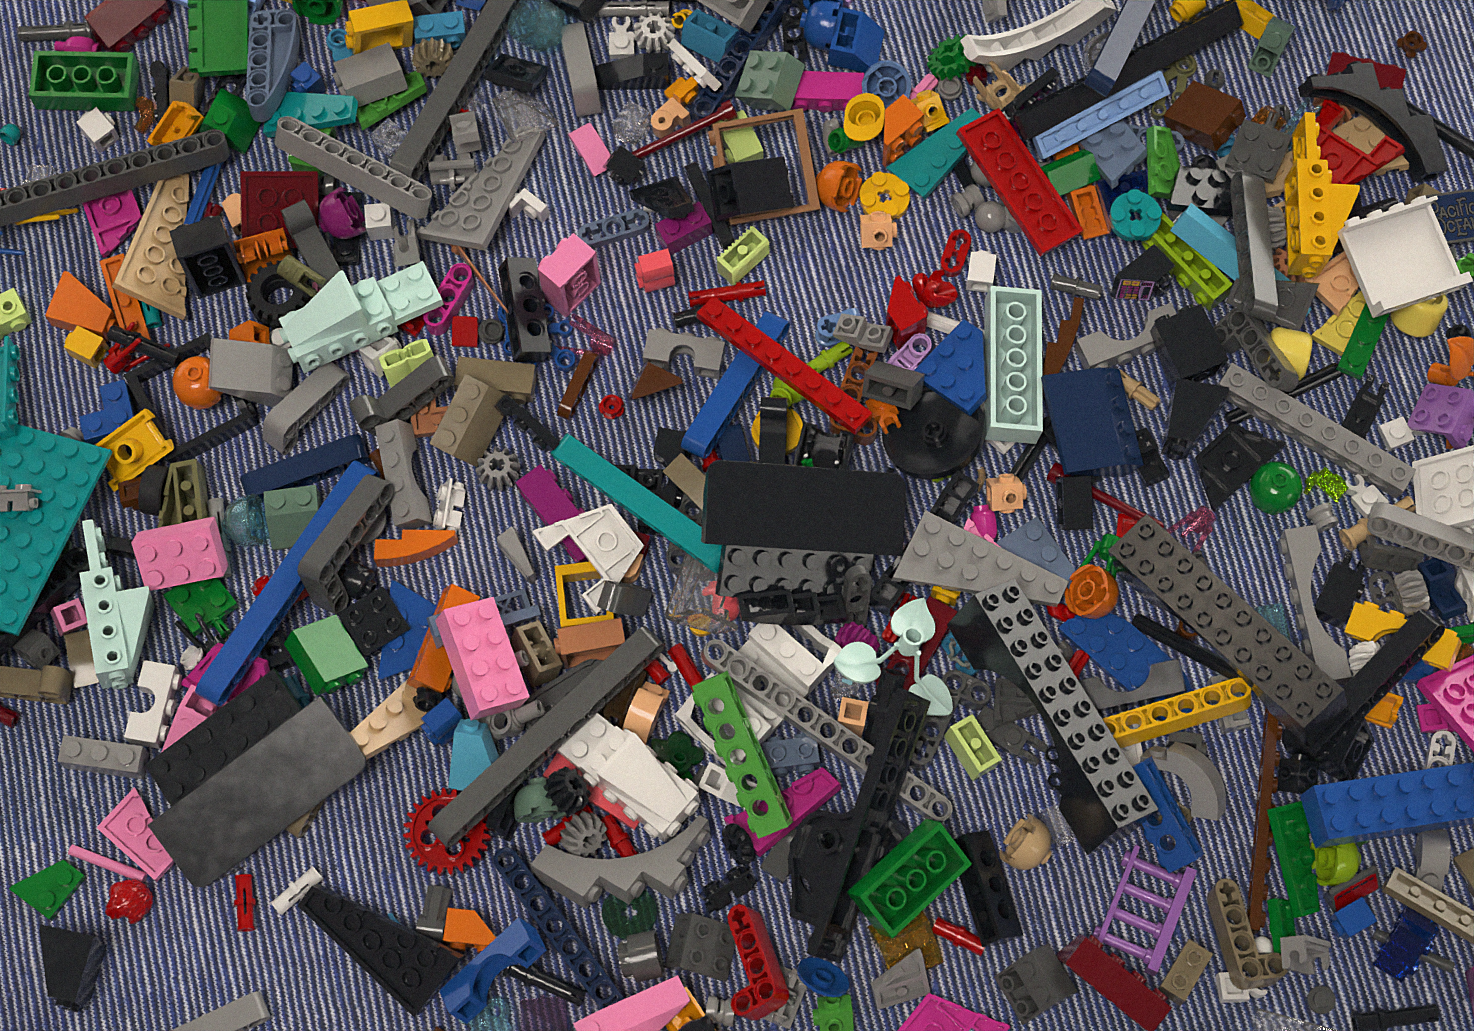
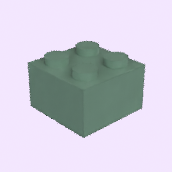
(769, 80)

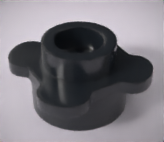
(426, 699)

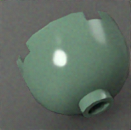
(532, 805)

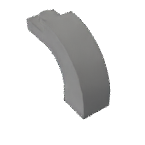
(1198, 773)

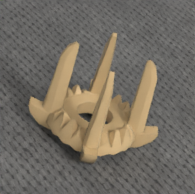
(1004, 80)

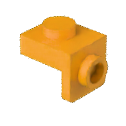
(683, 91)

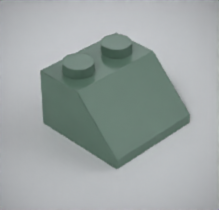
(289, 513)

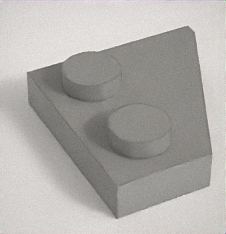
(901, 982)

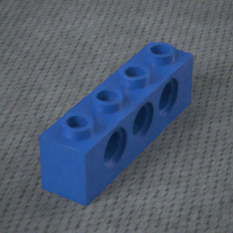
(1173, 821)

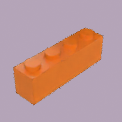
(432, 664)

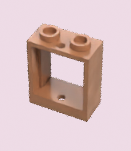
(588, 641)

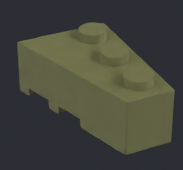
(184, 494)

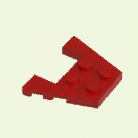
(1344, 160)

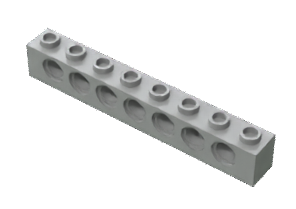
(1316, 431)

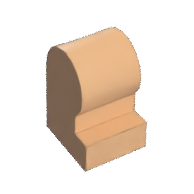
(668, 117)

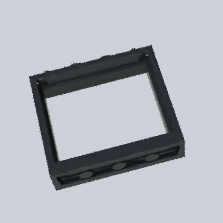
(206, 440)

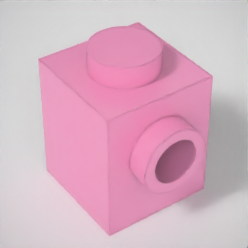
(69, 617)

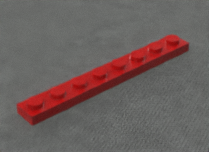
(784, 365)

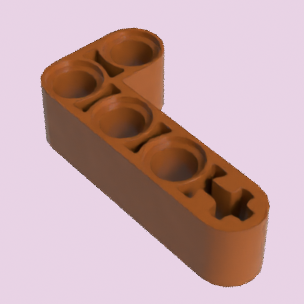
(855, 388)

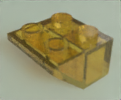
(914, 936)

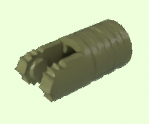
(298, 274)

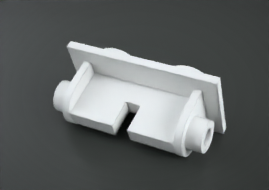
(449, 497)

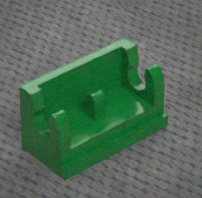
(1072, 171)

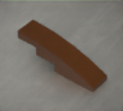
(1058, 353)

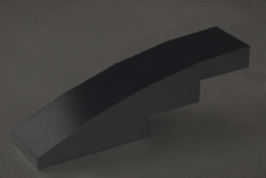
(785, 608)

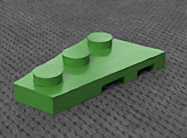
(377, 110)

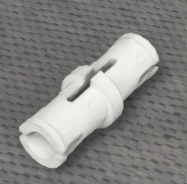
(296, 890)

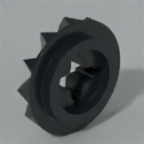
(738, 844)

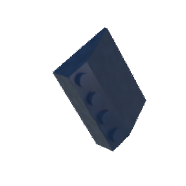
(1092, 422)

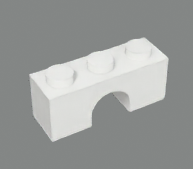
(151, 727)

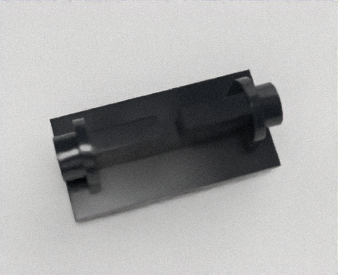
(717, 892)

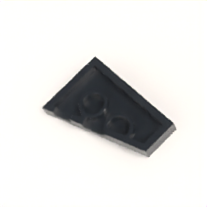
(664, 197)

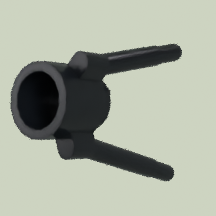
(210, 643)

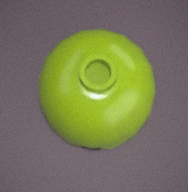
(1336, 863)

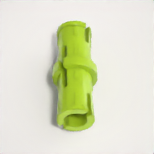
(830, 357)

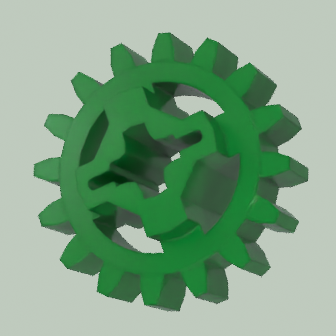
(949, 59)

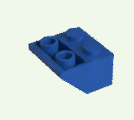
(855, 41)

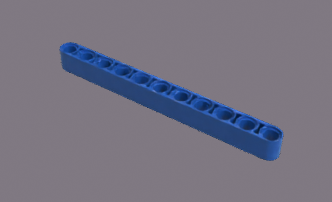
(274, 600)

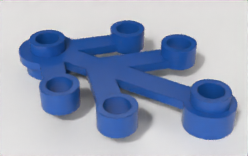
(553, 328)

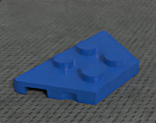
(402, 652)

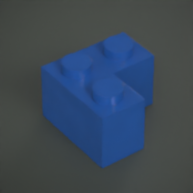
(118, 409)

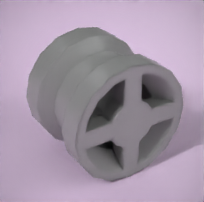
(1322, 517)

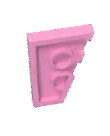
(129, 832)

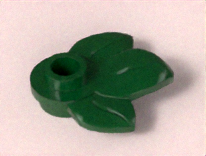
(678, 751)

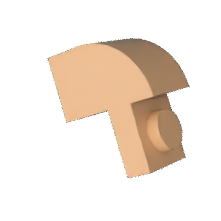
(645, 710)

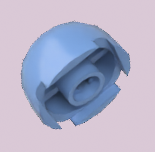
(887, 80)

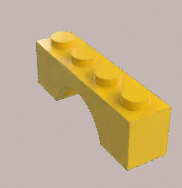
(1371, 624)

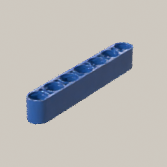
(730, 393)

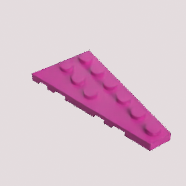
(1454, 697)

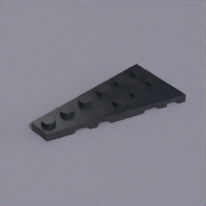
(392, 954)

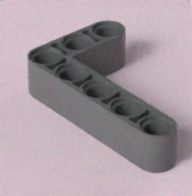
(337, 541)

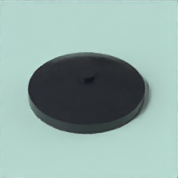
(934, 438)

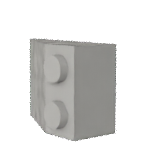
(250, 370)

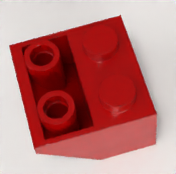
(905, 313)

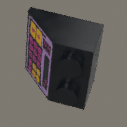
(1144, 277)

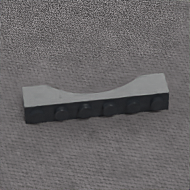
(950, 507)

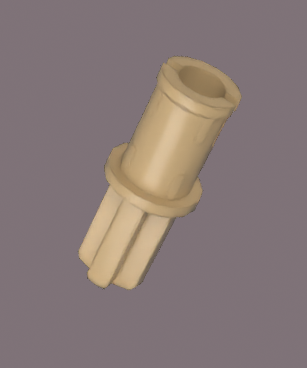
(1138, 392)

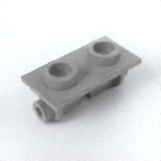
(21, 498)

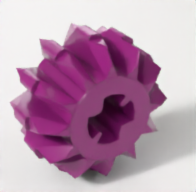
(853, 633)

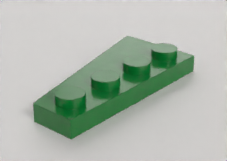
(1295, 856)

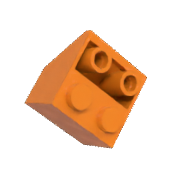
(901, 129)

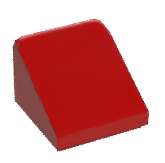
(465, 331)

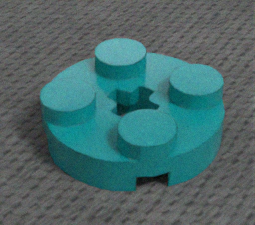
(1138, 202)

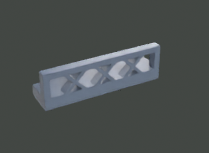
(511, 618)

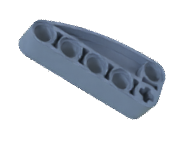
(271, 59)

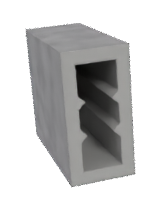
(370, 75)

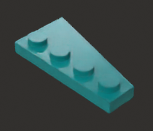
(314, 110)
(933, 158)

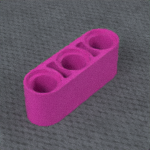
(453, 288)

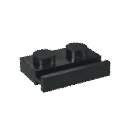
(502, 818)

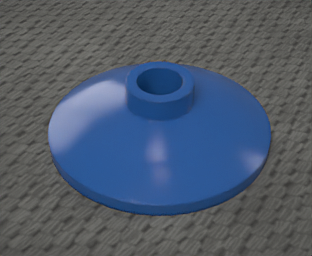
(823, 977)

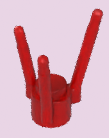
(120, 358)

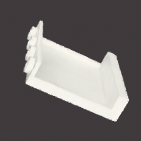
(1401, 256)

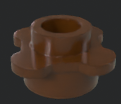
(1415, 38)

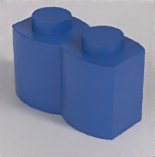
(441, 723)

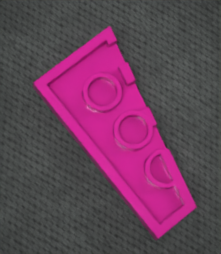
(801, 799)

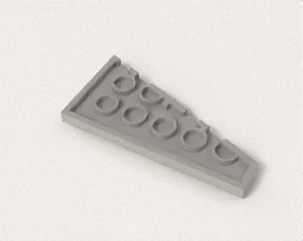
(484, 198)
(966, 563)

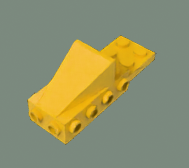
(1312, 204)

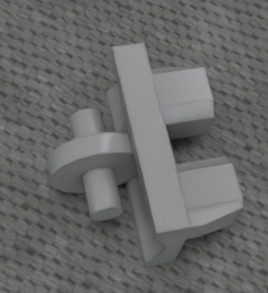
(451, 171)

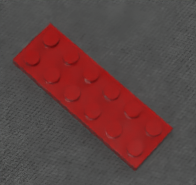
(1019, 182)

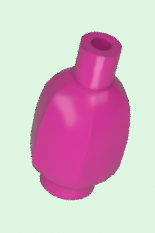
(78, 44)
(984, 520)

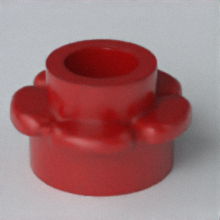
(610, 400)

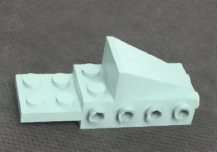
(354, 316)
(114, 616)

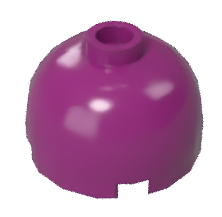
(341, 215)

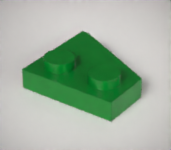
(49, 888)

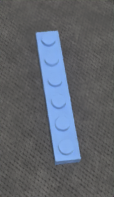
(1101, 114)

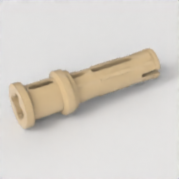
(1357, 533)

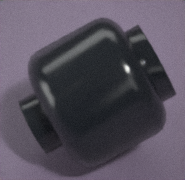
(357, 580)

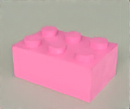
(569, 274)
(180, 553)

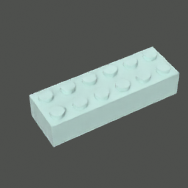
(1013, 364)

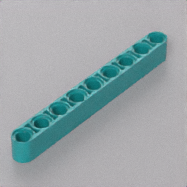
(637, 500)

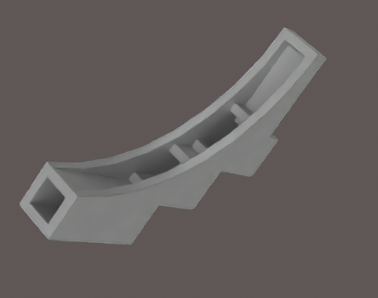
(625, 877)

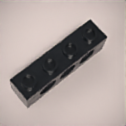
(519, 321)
(987, 891)

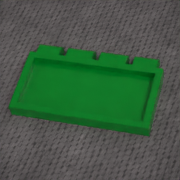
(218, 37)

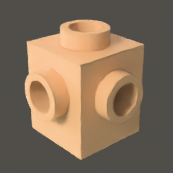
(877, 230)
(1005, 493)

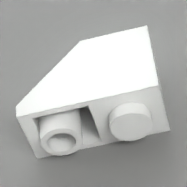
(717, 783)

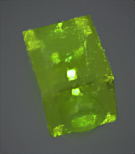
(1330, 483)

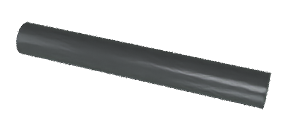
(1431, 958)

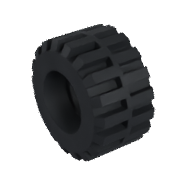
(262, 286)

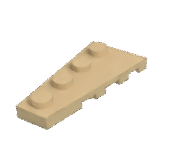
(389, 722)

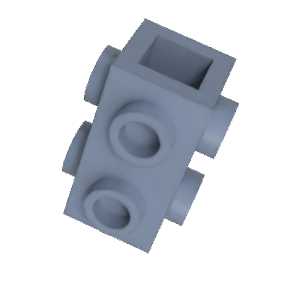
(791, 755)

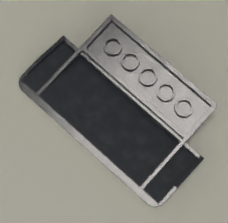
(798, 525)
(248, 776)

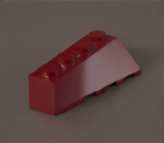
(1115, 982)

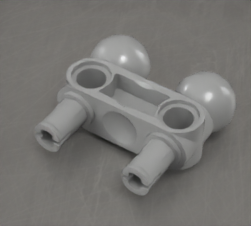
(993, 215)
(516, 717)

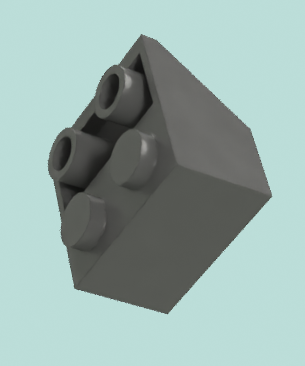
(1035, 983)

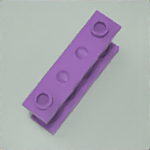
(1170, 906)

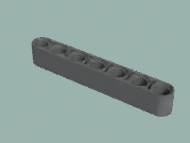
(1253, 246)

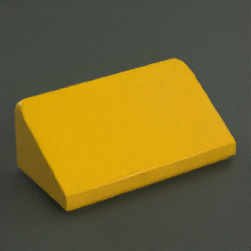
(1254, 17)

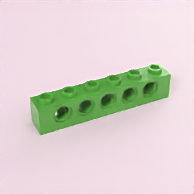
(759, 822)

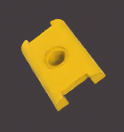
(146, 447)

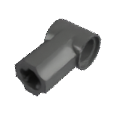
(433, 918)

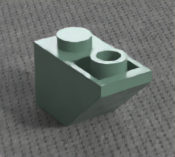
(1271, 46)

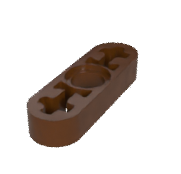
(578, 385)

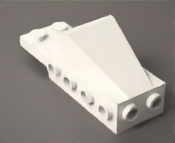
(632, 776)

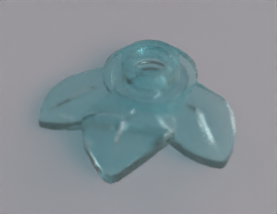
(486, 1022)

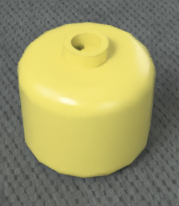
(1422, 318)
(1295, 346)

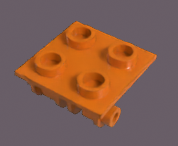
(261, 249)

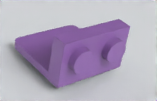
(1445, 412)

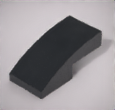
(1153, 466)

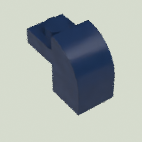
(1441, 590)

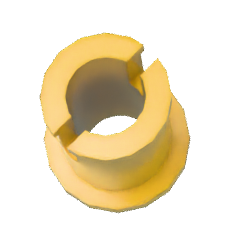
(680, 17)

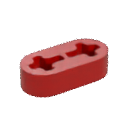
(960, 254)

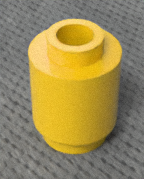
(1186, 9)

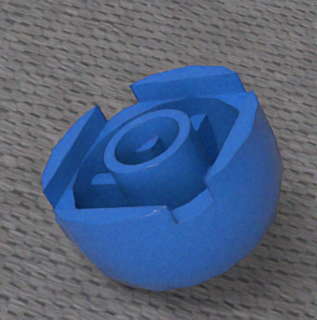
(820, 24)

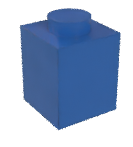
(1352, 919)

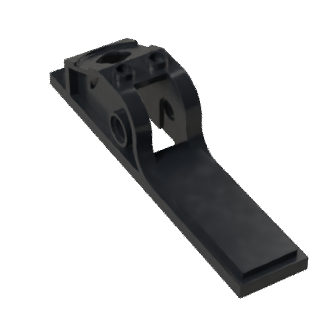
(842, 848)

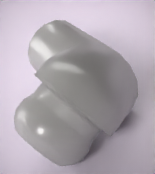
(828, 127)

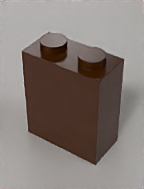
(1205, 115)

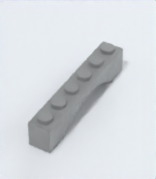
(1301, 550)

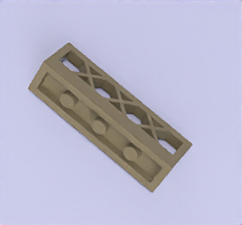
(1430, 903)

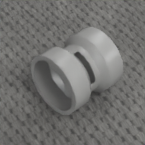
(967, 200)
(726, 1014)

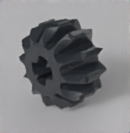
(567, 790)

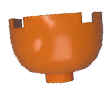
(839, 185)
(192, 383)
(1092, 592)

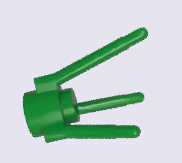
(1102, 547)

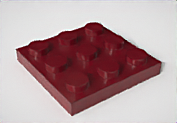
(268, 192)

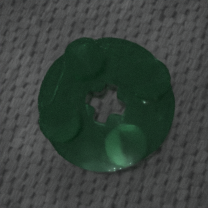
(619, 925)

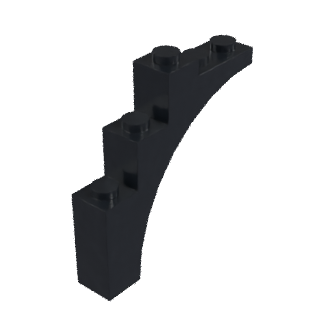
(1387, 109)

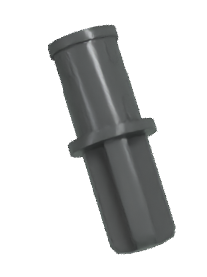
(1076, 287)

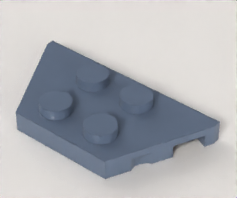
(1115, 151)

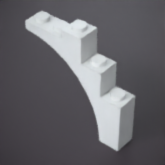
(1039, 37)

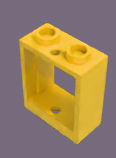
(379, 25)
(573, 573)

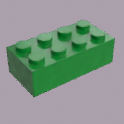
(84, 80)
(909, 878)

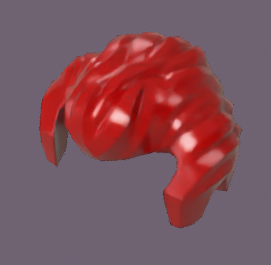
(933, 290)
(129, 900)

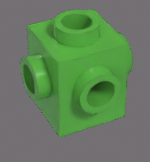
(834, 1014)

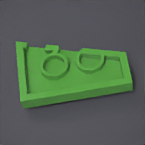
(1161, 161)

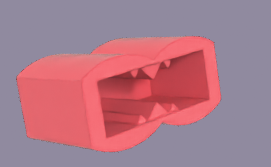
(654, 271)

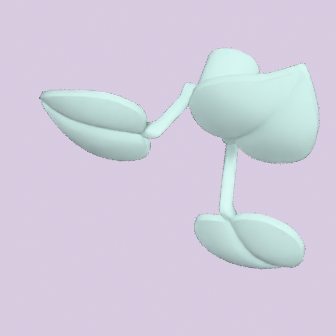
(914, 626)

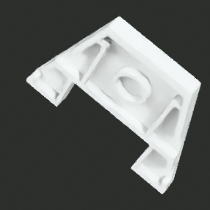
(602, 539)

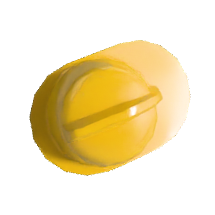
(864, 117)

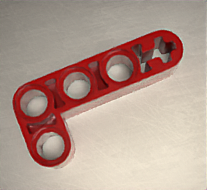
(746, 927)

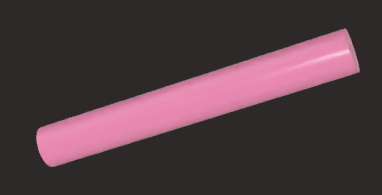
(107, 863)

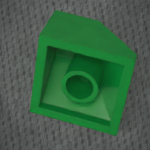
(233, 118)

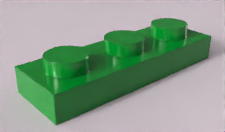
(1361, 343)

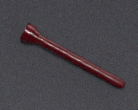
(724, 113)
(1103, 497)

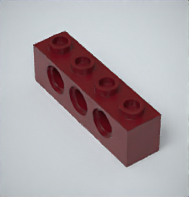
(942, 616)

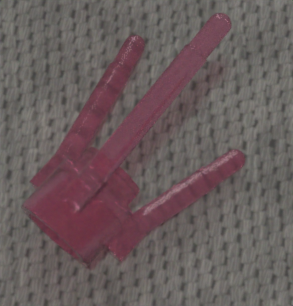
(600, 341)
(1198, 521)

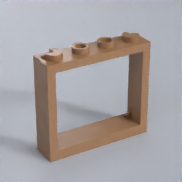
(804, 154)

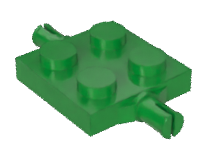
(202, 597)

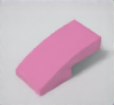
(590, 148)

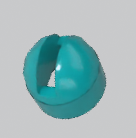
(10, 134)

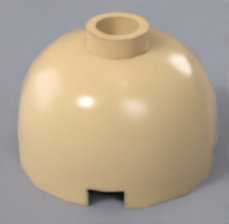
(1027, 844)

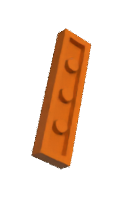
(125, 307)

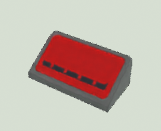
(1350, 891)

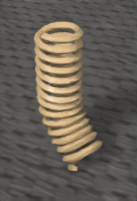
(982, 475)

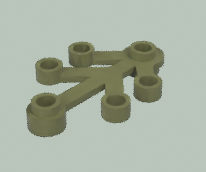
(1182, 75)

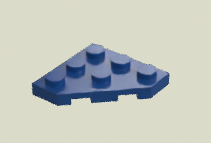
(958, 368)

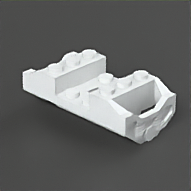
(782, 658)

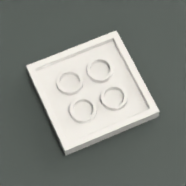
(1446, 487)

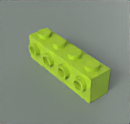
(1191, 268)

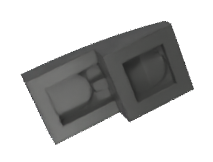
(777, 860)

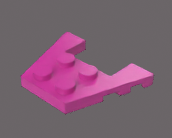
(942, 1015)

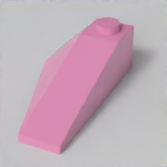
(641, 1012)

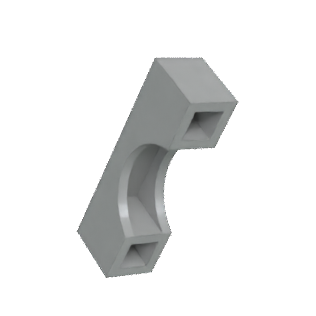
(1102, 351)
(396, 447)

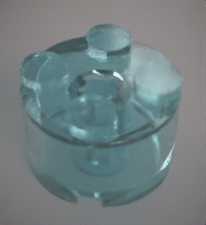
(536, 24)

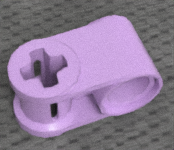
(907, 356)

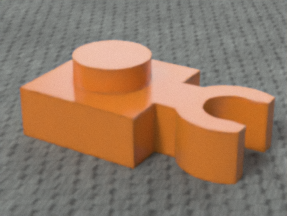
(883, 413)

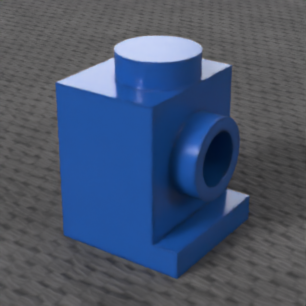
(306, 80)

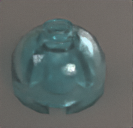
(246, 521)

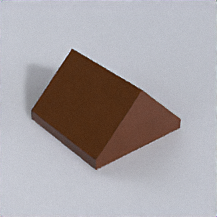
(651, 380)

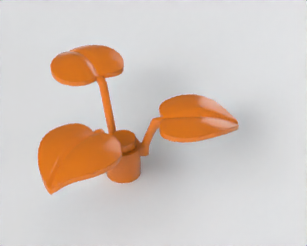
(1459, 366)

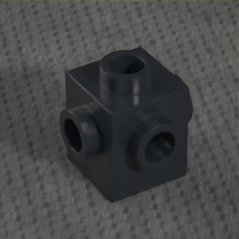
(1297, 774)

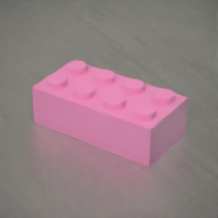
(482, 658)

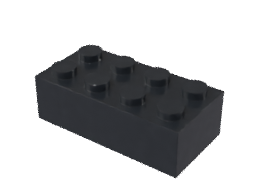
(207, 256)

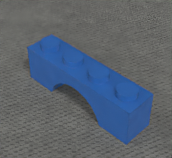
(468, 990)

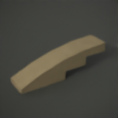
(687, 478)

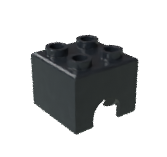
(824, 448)

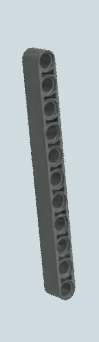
(453, 88)
(112, 176)
(545, 737)

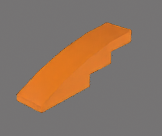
(1085, 204)

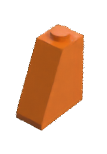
(77, 305)

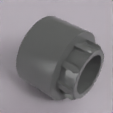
(641, 957)

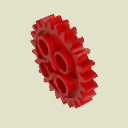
(436, 853)

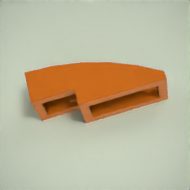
(413, 547)

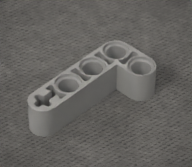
(580, 69)
(301, 405)

